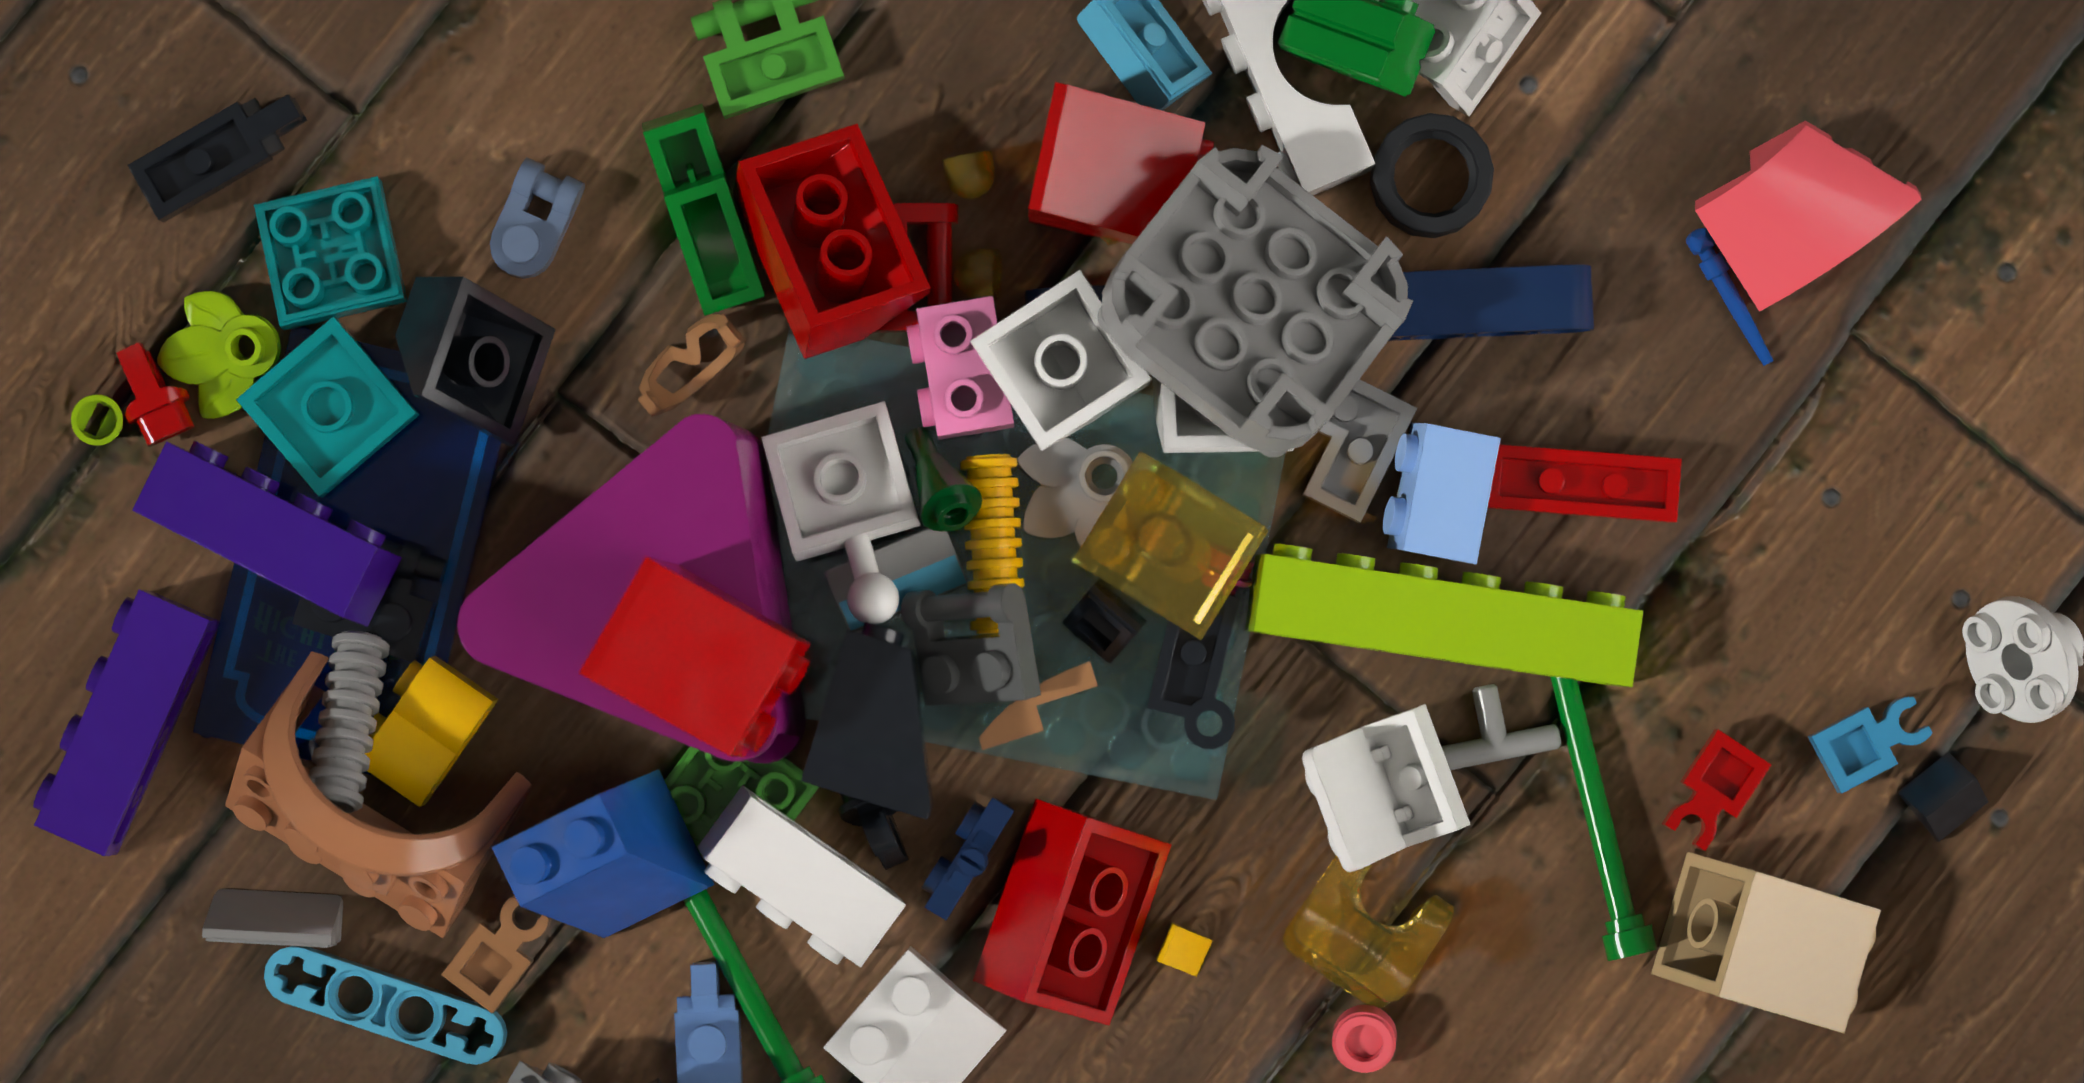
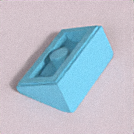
(1144, 49)

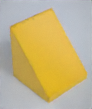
(1184, 950)

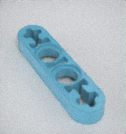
(383, 1012)

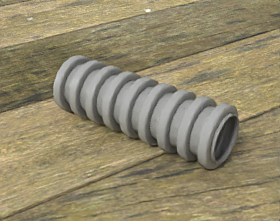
(348, 717)

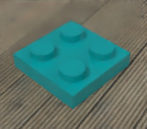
(327, 407)

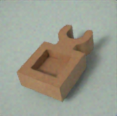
(491, 960)

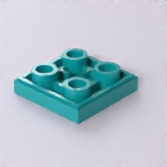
(330, 253)

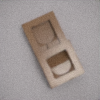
(1022, 716)

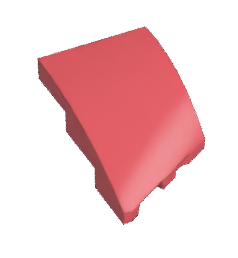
(1800, 211)

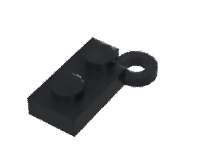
(1190, 676)

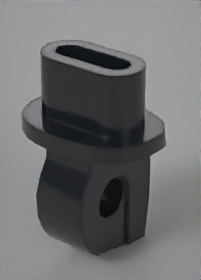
(878, 828)

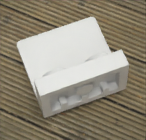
(1471, 44)

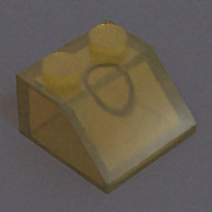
(1170, 545)

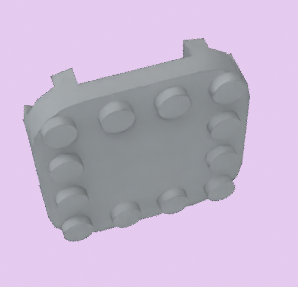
(1254, 300)

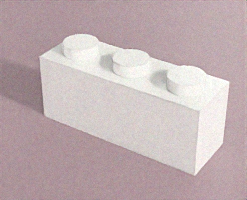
(799, 879)

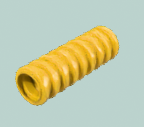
(992, 528)

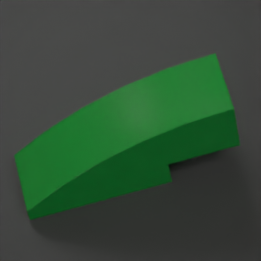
(703, 209)

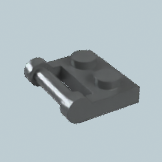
(973, 666)

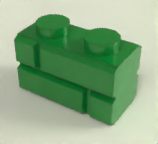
(1361, 39)

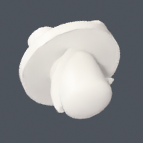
(2023, 658)

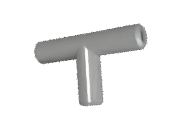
(1495, 741)

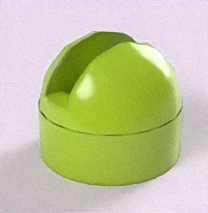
(109, 426)

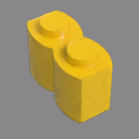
(427, 728)

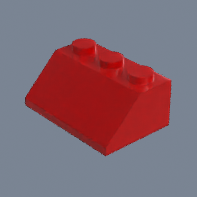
(829, 239)
(1071, 913)

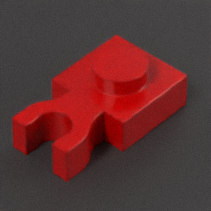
(1722, 780)

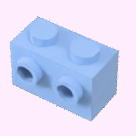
(1441, 492)

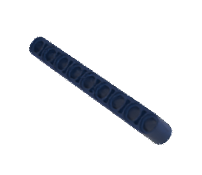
(1487, 302)

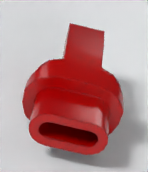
(157, 407)

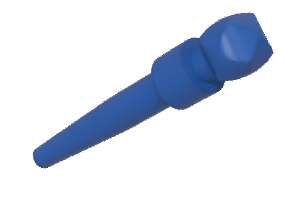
(1715, 269)

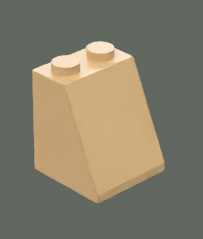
(1766, 942)

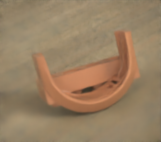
(416, 874)

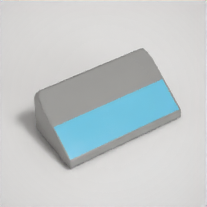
(913, 564)

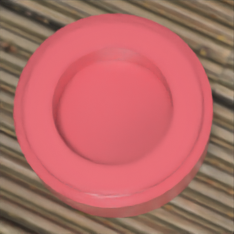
(1364, 1038)

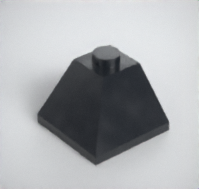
(472, 354)

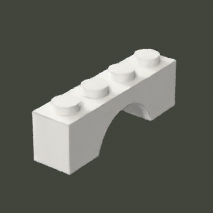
(1317, 139)

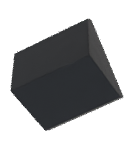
(1104, 621)
(1943, 796)

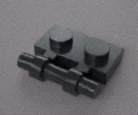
(400, 616)

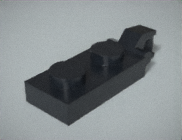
(214, 154)

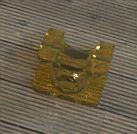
(1352, 948)

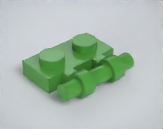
(769, 66)

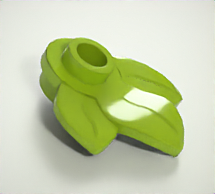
(211, 355)

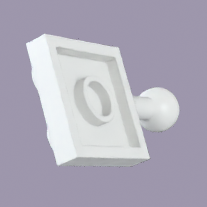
(840, 489)

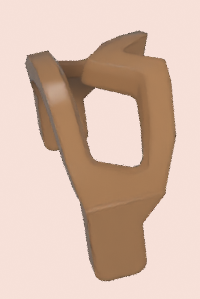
(657, 398)

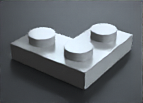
(1359, 450)

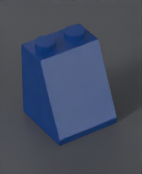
(606, 859)

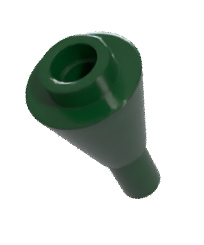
(945, 494)

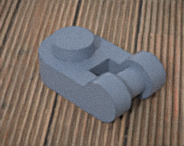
(522, 241)

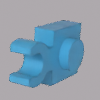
(1860, 746)

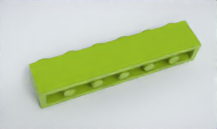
(1444, 619)

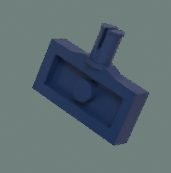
(950, 879)

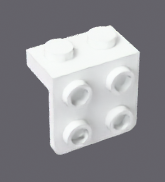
(1384, 788)

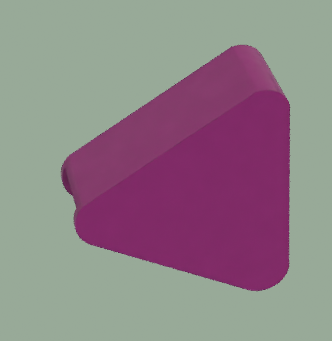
(685, 500)

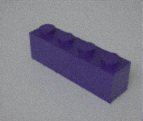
(268, 533)
(125, 722)

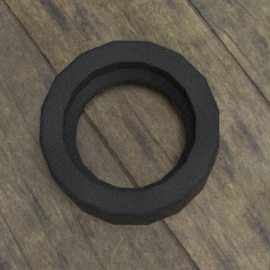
(1440, 128)

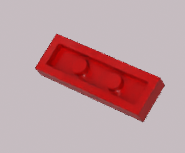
(1586, 484)

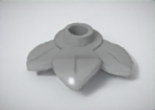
(1066, 494)

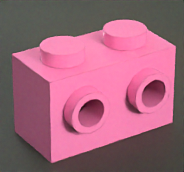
(961, 389)

